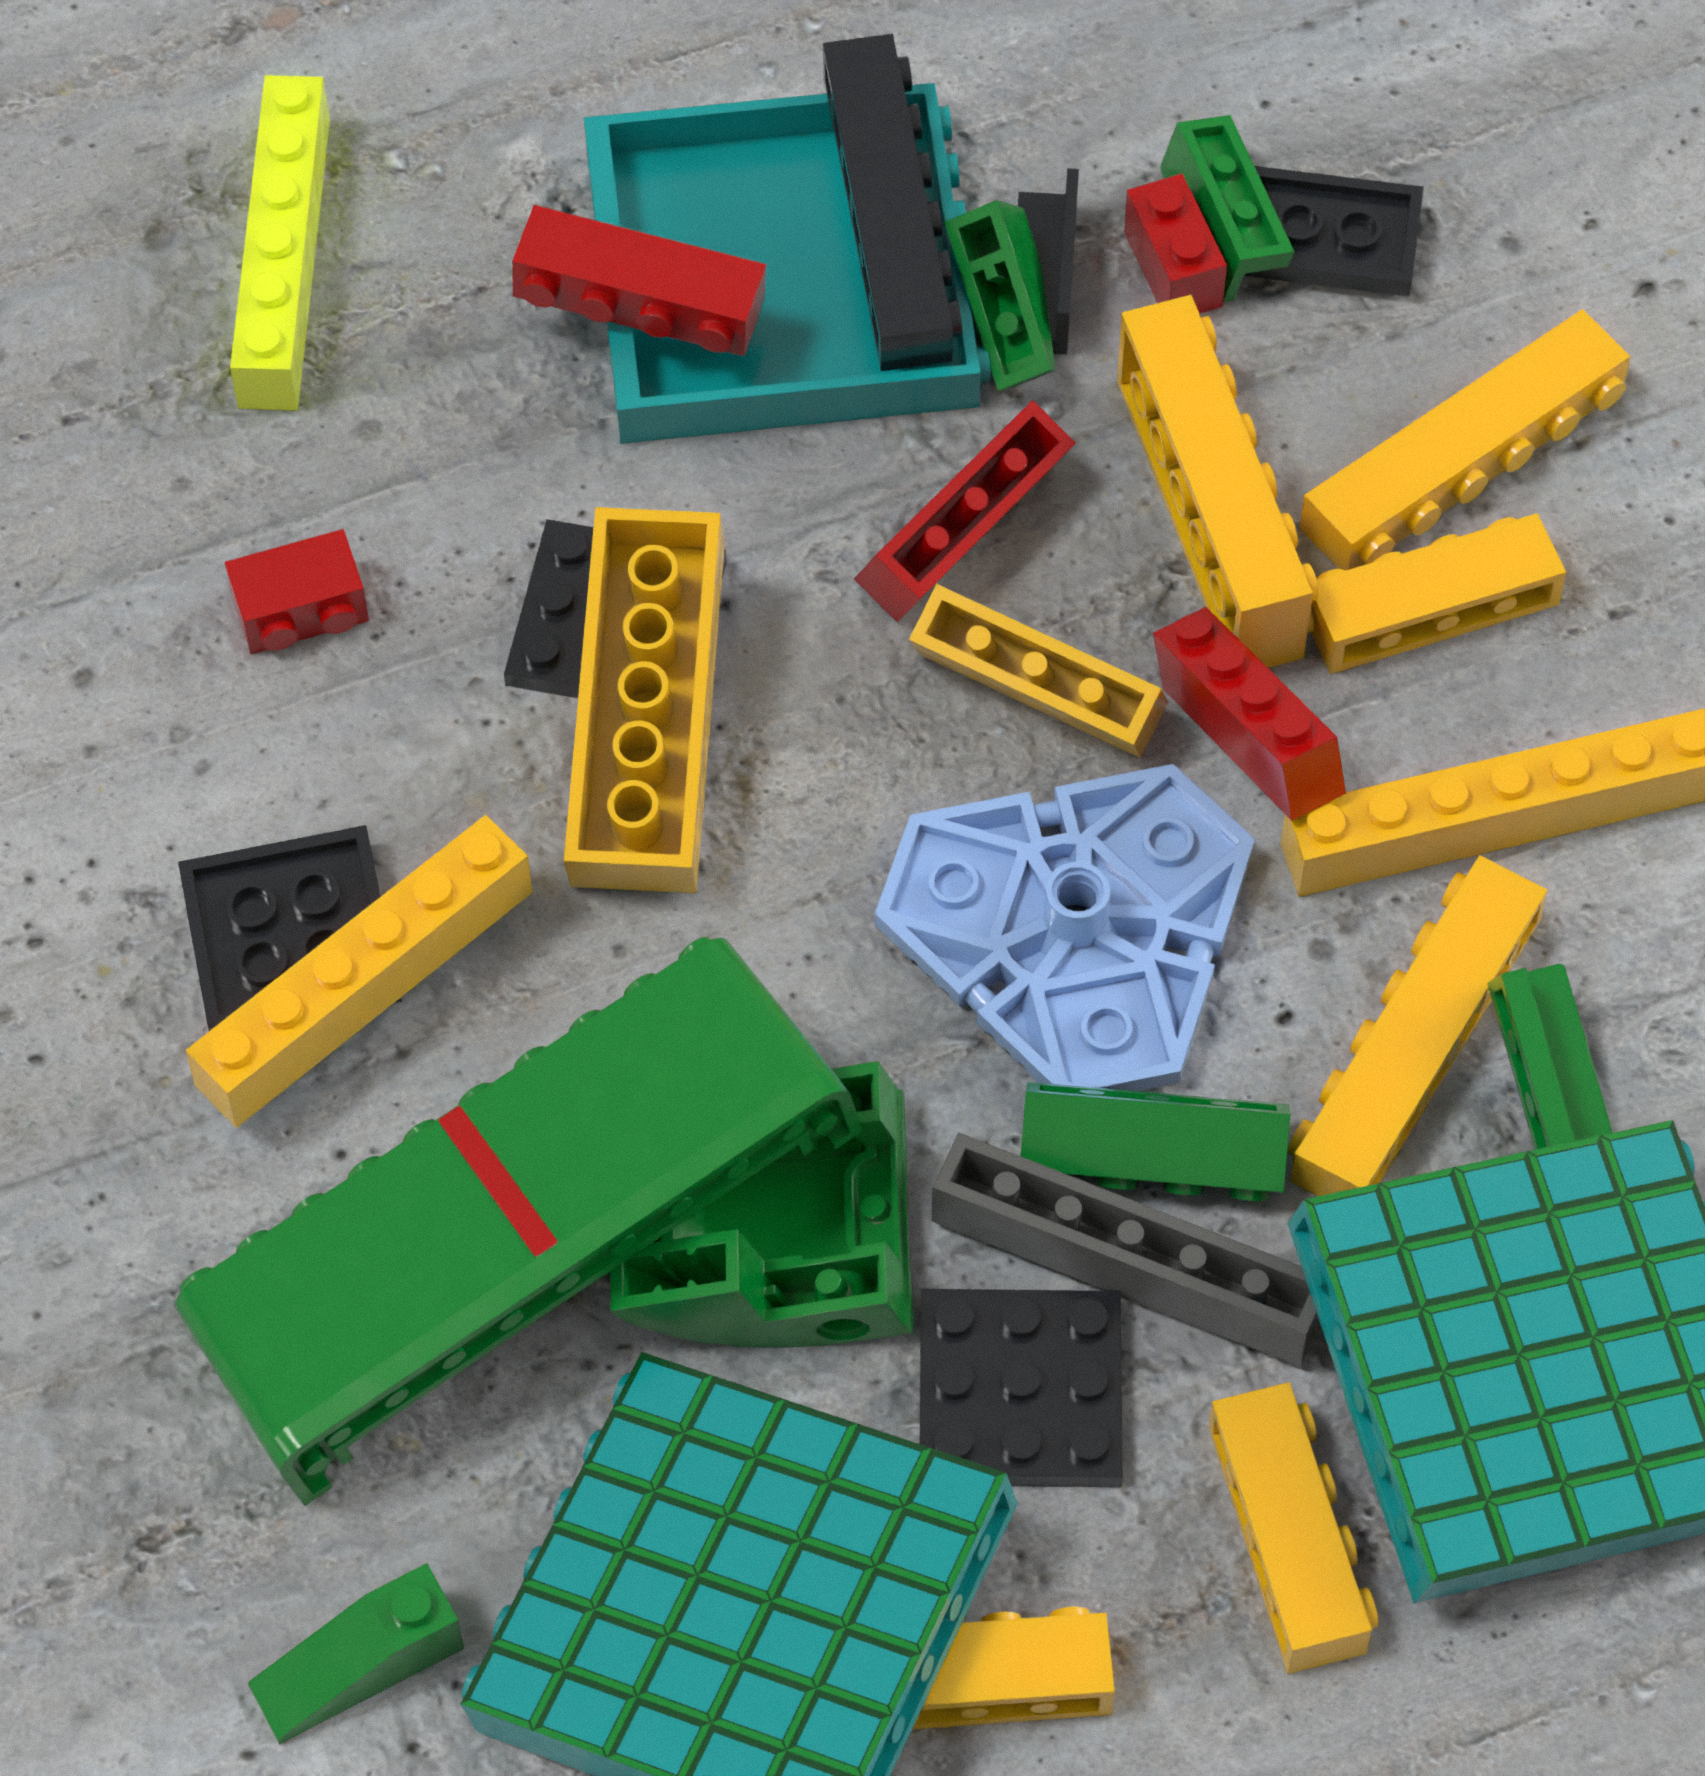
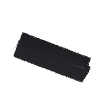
(1053, 230)

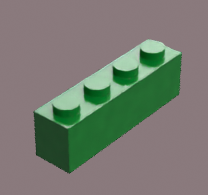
(1158, 1139)

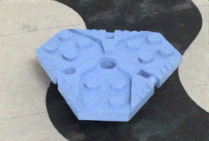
(1088, 989)

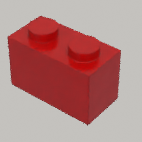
(1174, 243)
(297, 592)

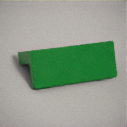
(1229, 197)
(1549, 1055)

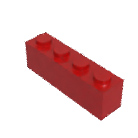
(638, 280)
(964, 511)
(1250, 713)

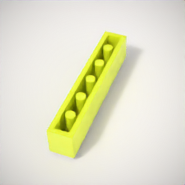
(280, 243)

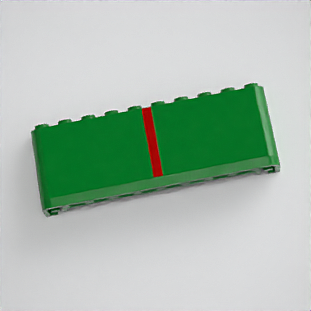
(508, 1206)

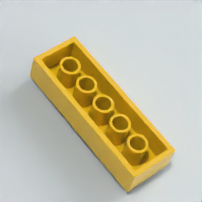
(1214, 480)
(645, 700)

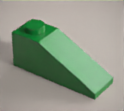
(1005, 290)
(359, 1654)

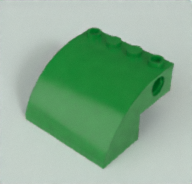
(795, 1251)

